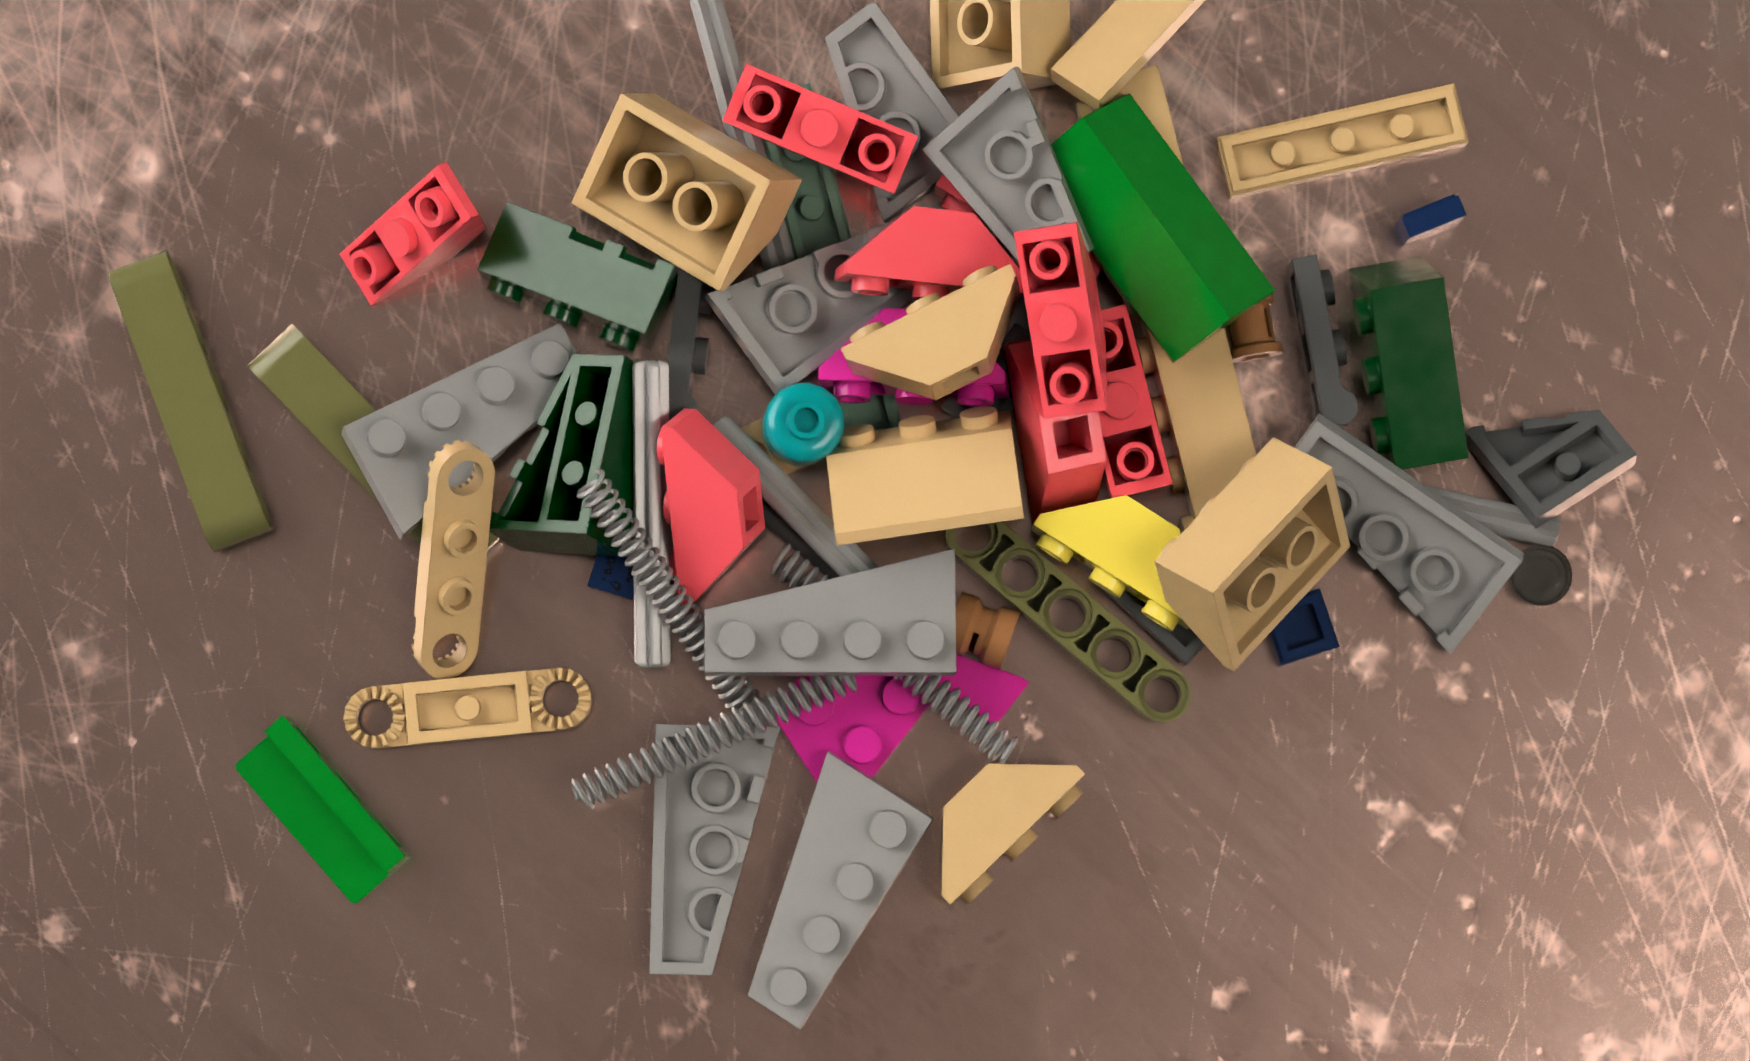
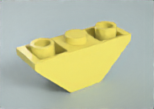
(1120, 546)

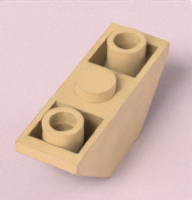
(940, 339)
(996, 818)

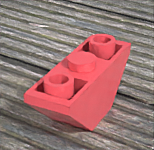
(820, 129)
(413, 236)
(924, 253)
(1063, 319)
(1129, 424)
(1059, 454)
(708, 501)

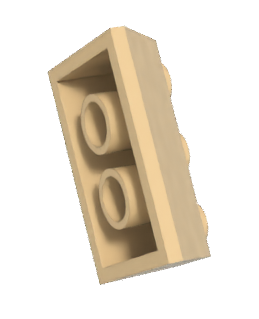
(984, 39)
(684, 189)
(924, 476)
(1255, 550)

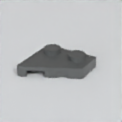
(1552, 461)

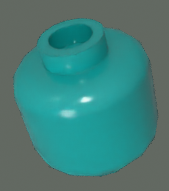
(802, 424)

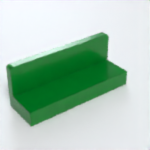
(321, 810)

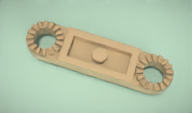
(453, 559)
(467, 708)

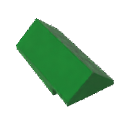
(1156, 229)

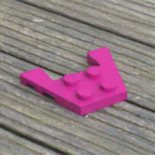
(879, 715)

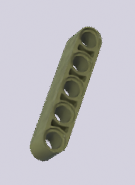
(317, 398)
(190, 401)
(1084, 642)

